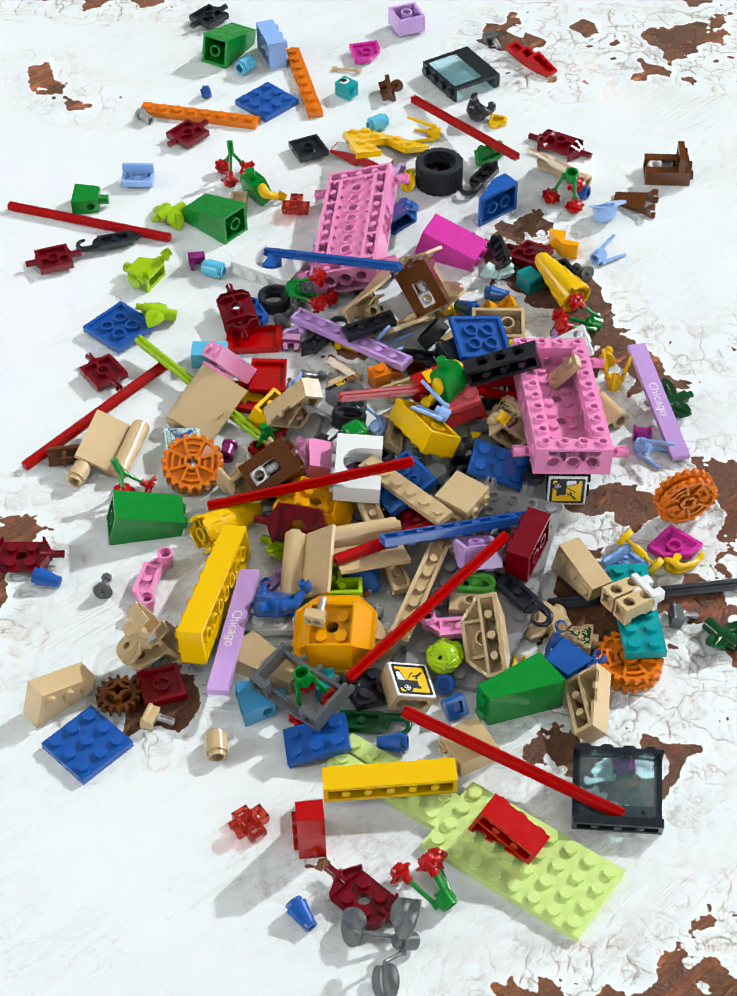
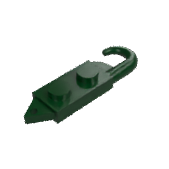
(373, 721)

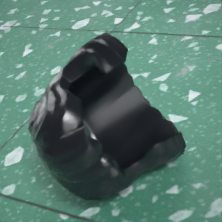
(477, 111)

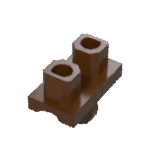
(388, 88)
(62, 455)

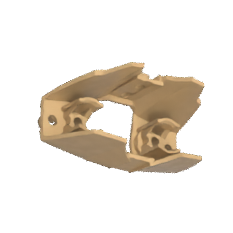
(367, 305)

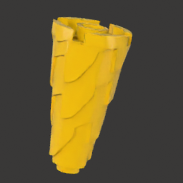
(560, 280)
(209, 524)

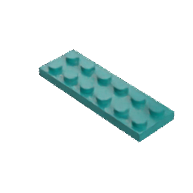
(644, 634)

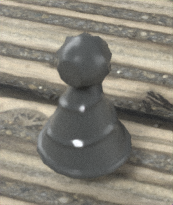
(586, 272)
(283, 318)
(320, 375)
(103, 589)

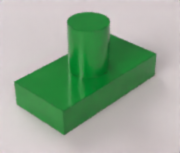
(486, 154)

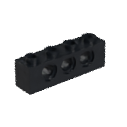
(502, 363)

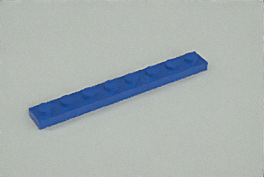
(450, 530)

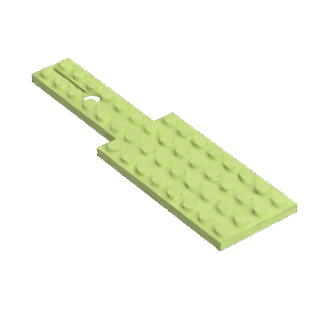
(559, 886)

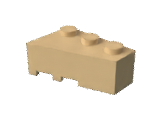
(288, 407)
(580, 569)
(56, 692)
(589, 702)

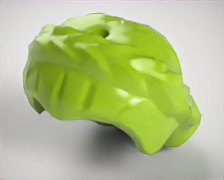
(451, 652)

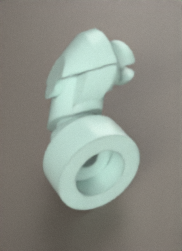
(490, 272)

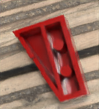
(510, 828)
(309, 829)

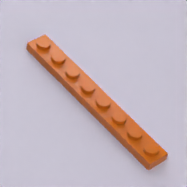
(304, 83)
(197, 115)

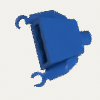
(404, 215)
(279, 603)
(567, 657)

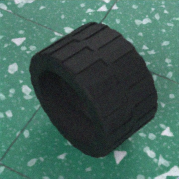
(449, 173)

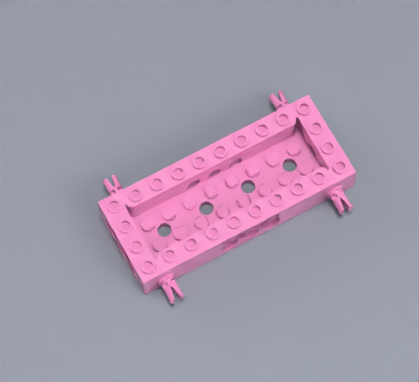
(355, 224)
(584, 438)

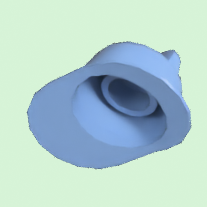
(606, 211)

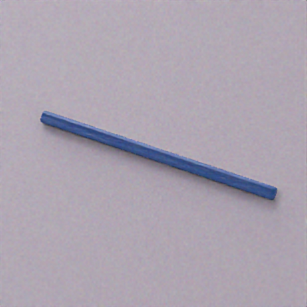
(334, 259)

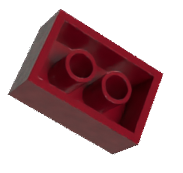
(527, 544)

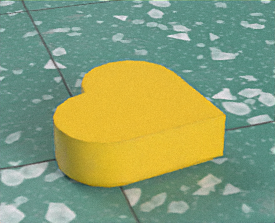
(496, 121)

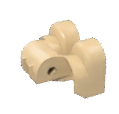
(236, 483)
(134, 649)

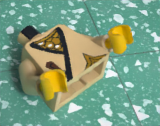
(506, 429)

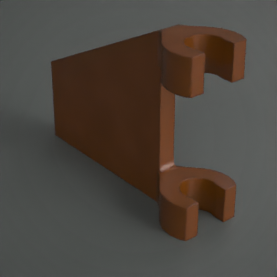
(637, 200)

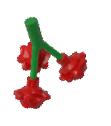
(225, 166)

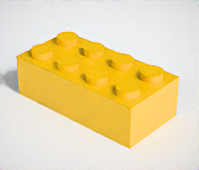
(424, 431)

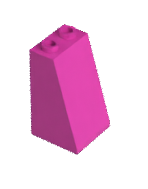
(459, 246)

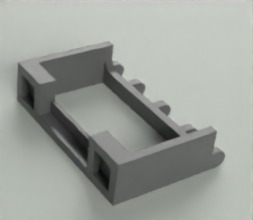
(313, 719)

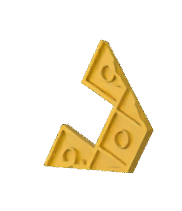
(364, 143)

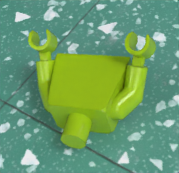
(147, 272)

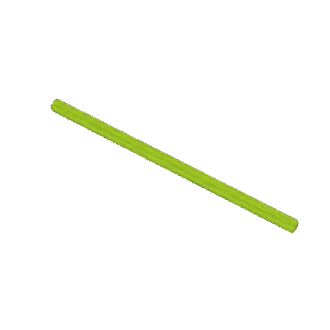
(184, 376)

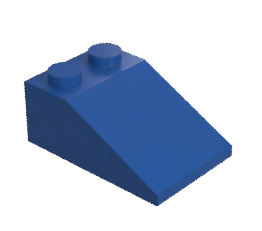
(497, 199)

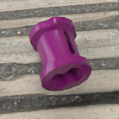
(642, 432)
(229, 446)

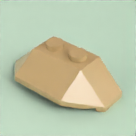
(485, 635)

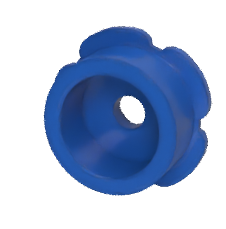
(206, 91)
(585, 193)

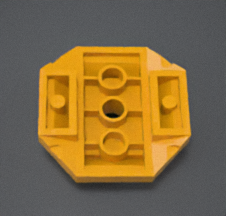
(336, 512)
(346, 646)

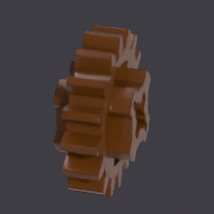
(118, 695)

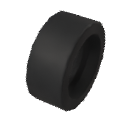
(274, 291)
(432, 333)
(345, 414)

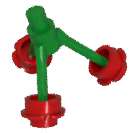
(266, 431)

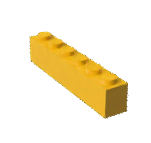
(389, 779)

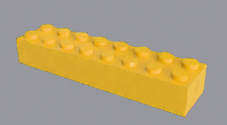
(212, 595)

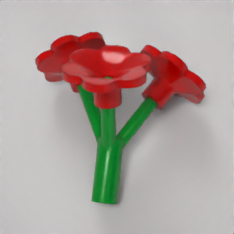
(126, 486)

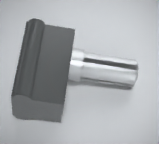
(491, 38)
(677, 614)

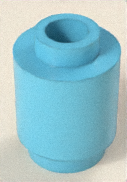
(245, 64)
(377, 122)
(213, 268)

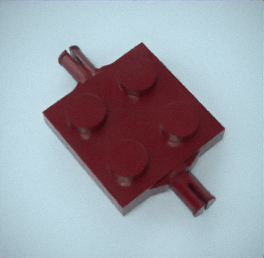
(187, 133)
(525, 253)
(53, 259)
(103, 372)

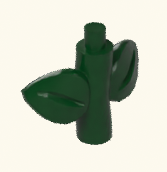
(677, 400)
(720, 636)

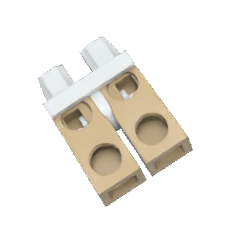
(631, 597)

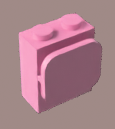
(227, 363)
(319, 457)

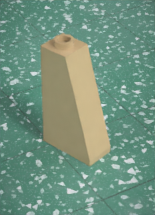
(254, 653)

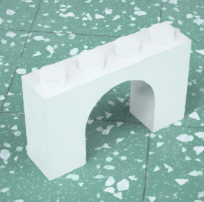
(247, 266)
(352, 449)

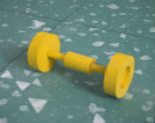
(654, 565)

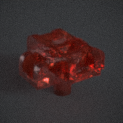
(295, 205)
(251, 821)

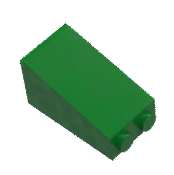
(226, 44)
(217, 217)
(144, 517)
(520, 691)

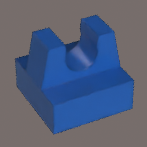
(455, 706)

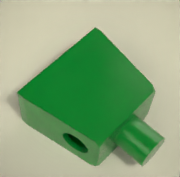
(87, 199)

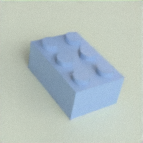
(271, 44)

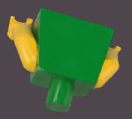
(258, 187)
(446, 380)

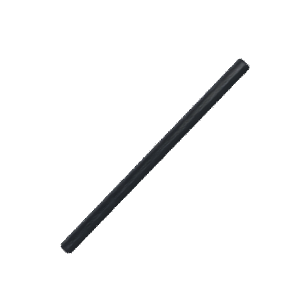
(670, 591)

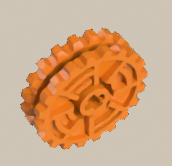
(178, 468)
(685, 496)
(628, 673)

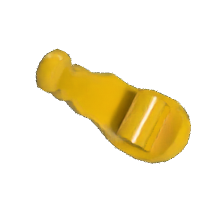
(409, 187)
(673, 565)

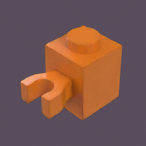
(380, 375)

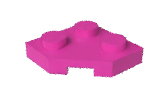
(364, 51)
(674, 541)

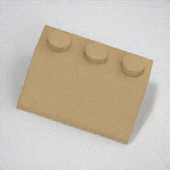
(512, 319)

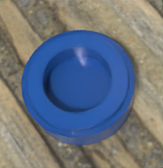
(445, 684)

